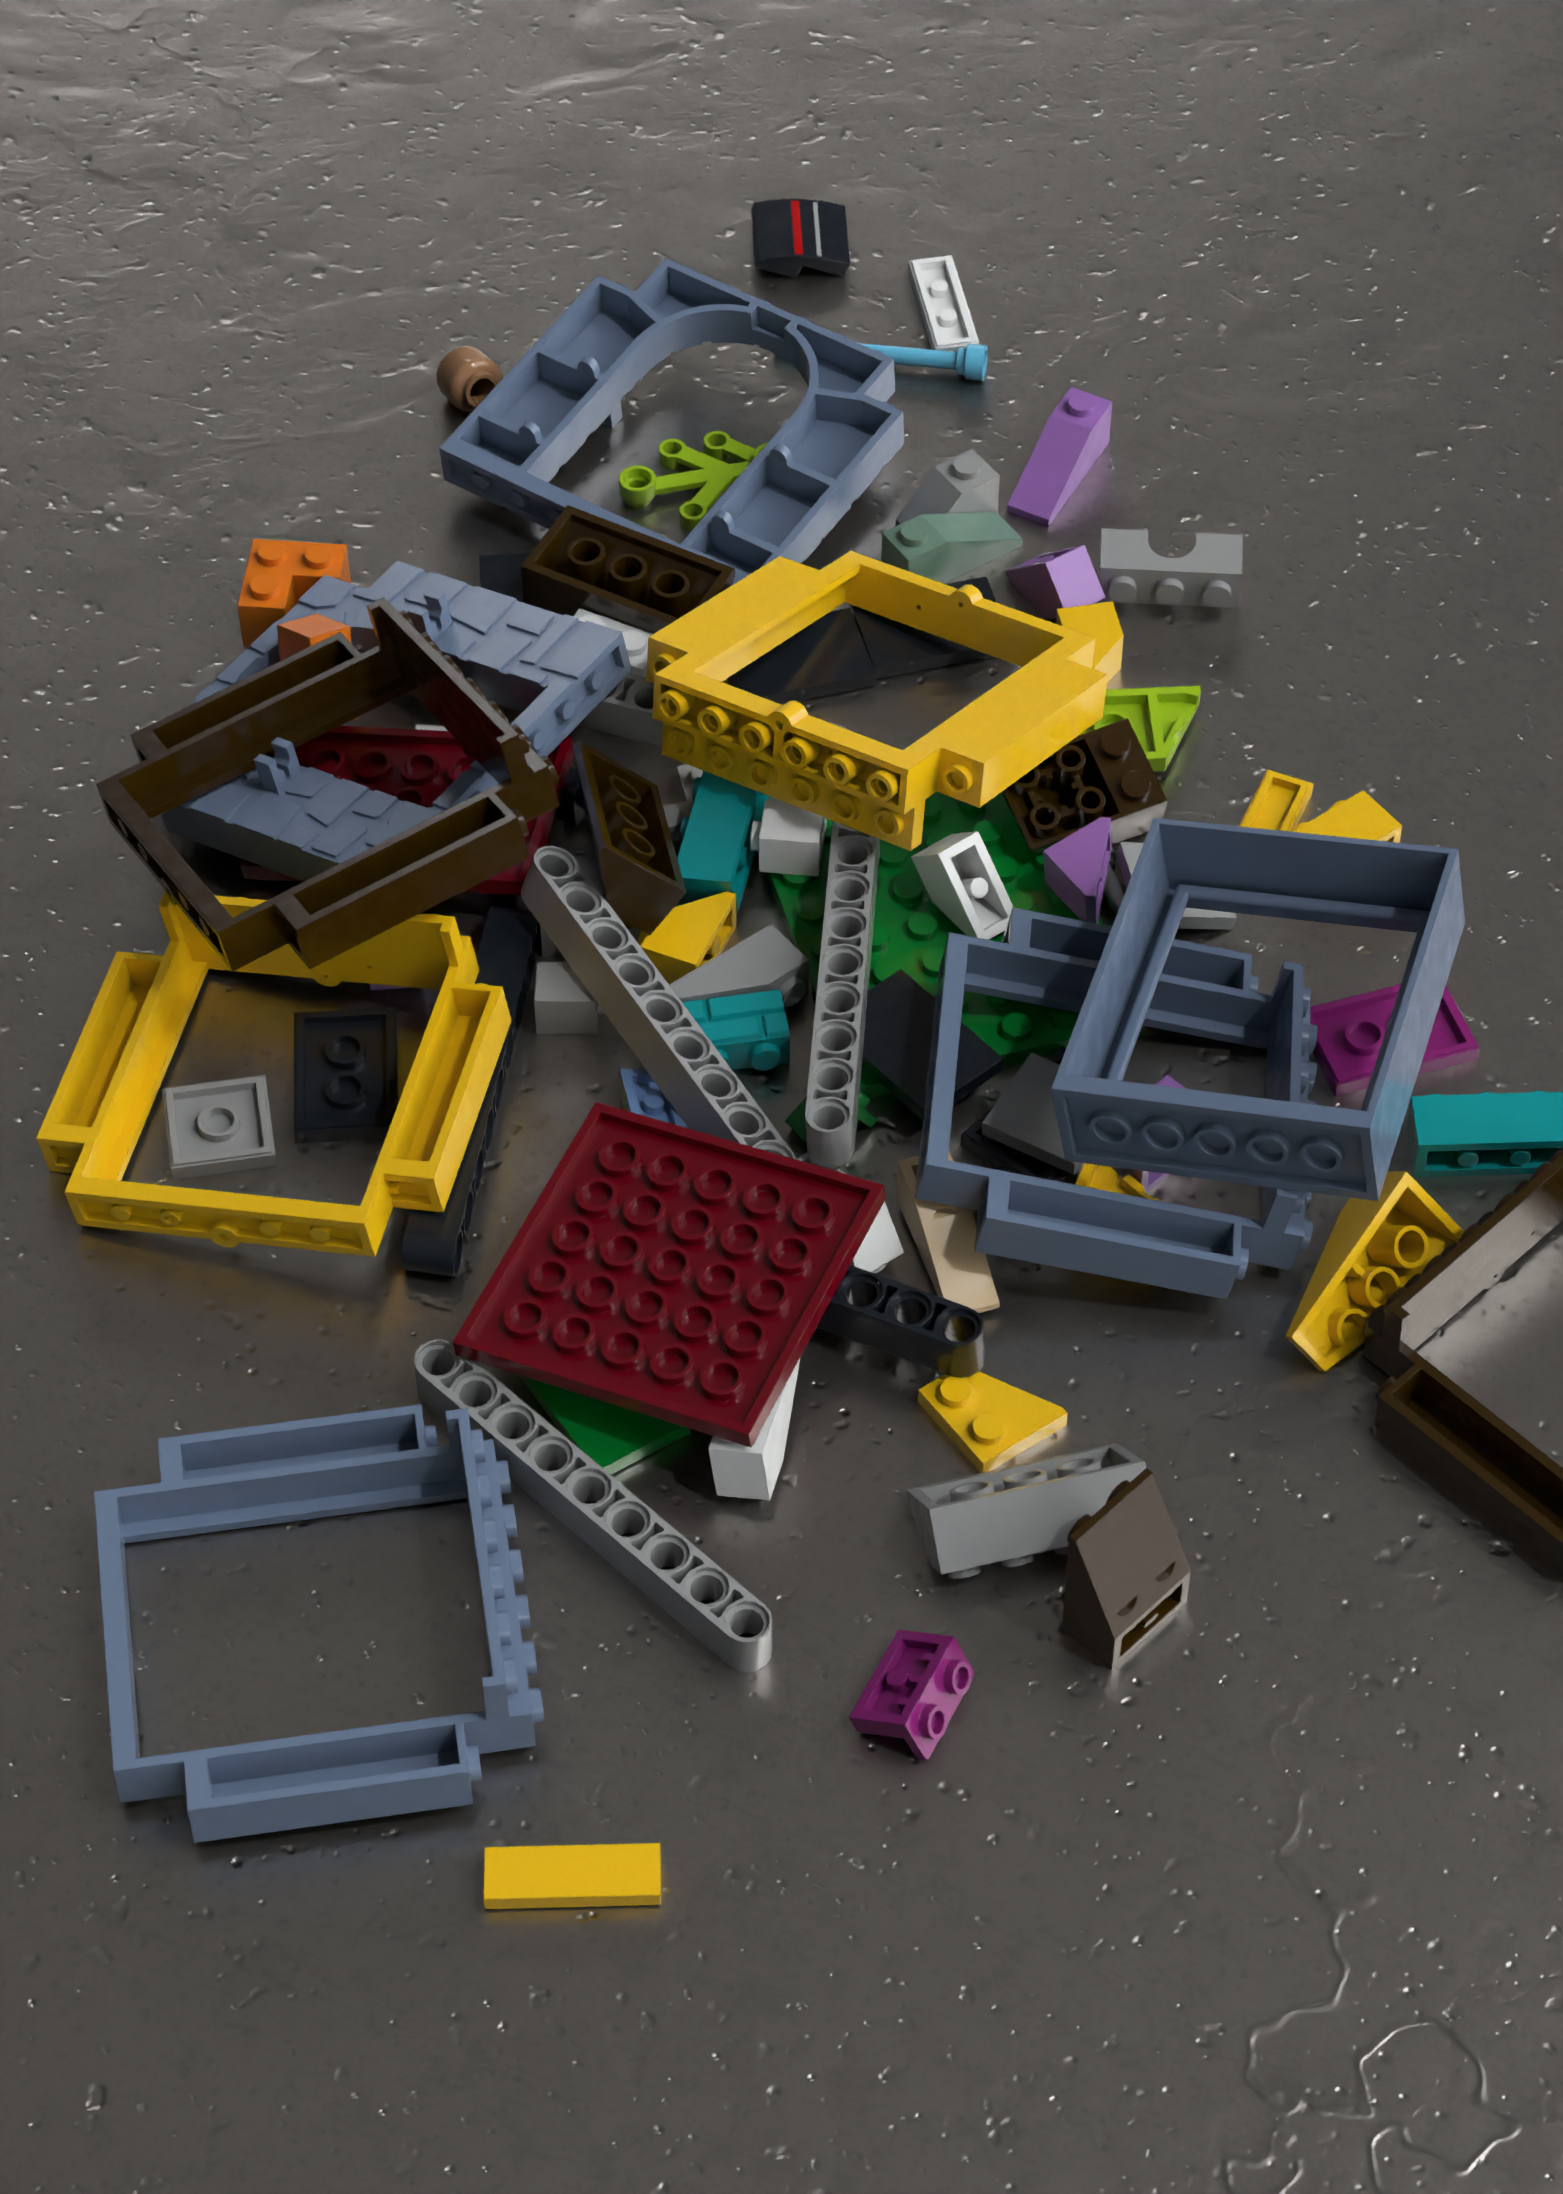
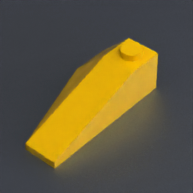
(1364, 1262)

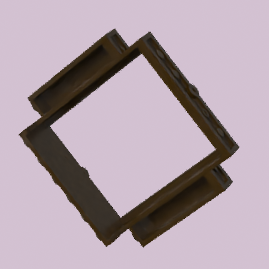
(297, 703)
(1438, 1418)

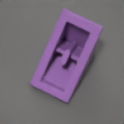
(1079, 868)

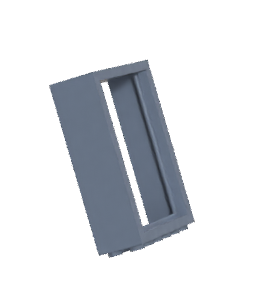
(1240, 1135)

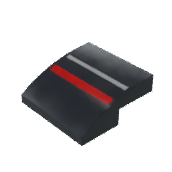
(799, 235)

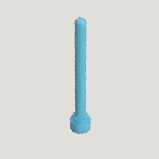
(967, 361)

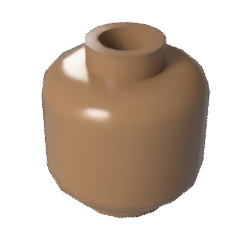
(467, 377)

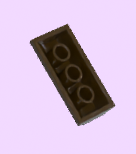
(617, 573)
(629, 840)

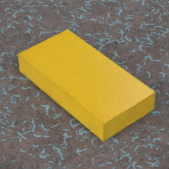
(1278, 802)

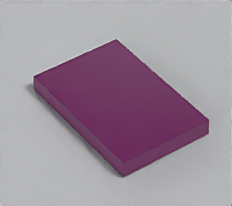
(1354, 1029)

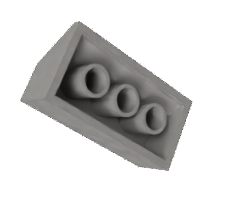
(1015, 1508)

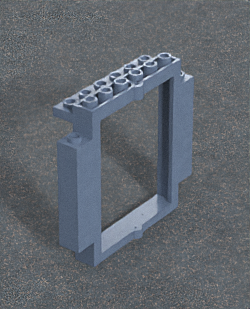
(1096, 1230)
(305, 1474)

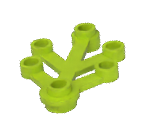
(640, 485)

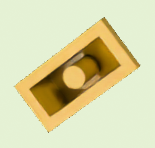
(691, 935)

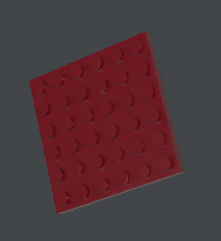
(671, 1273)

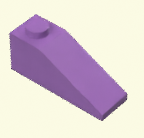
(1063, 456)

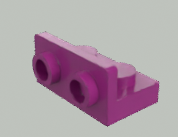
(914, 1690)

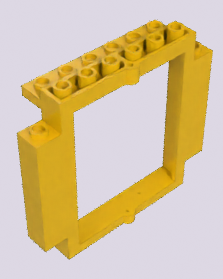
(841, 771)
(138, 1027)

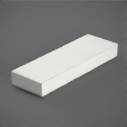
(942, 303)

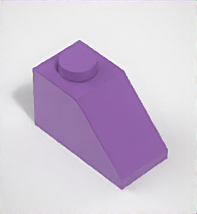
(1057, 580)

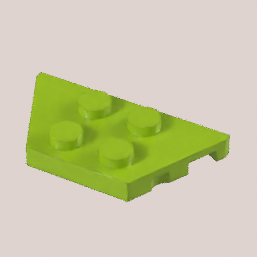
(1156, 716)

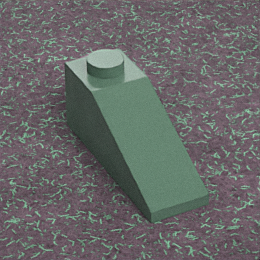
(948, 543)

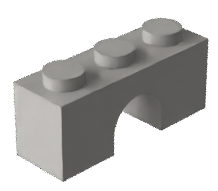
(1139, 575)
(561, 998)

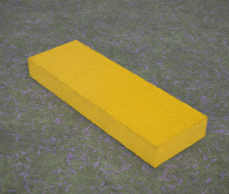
(572, 1876)

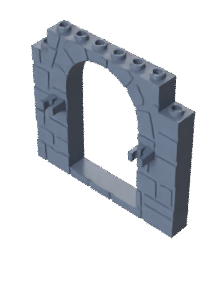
(611, 340)
(513, 651)

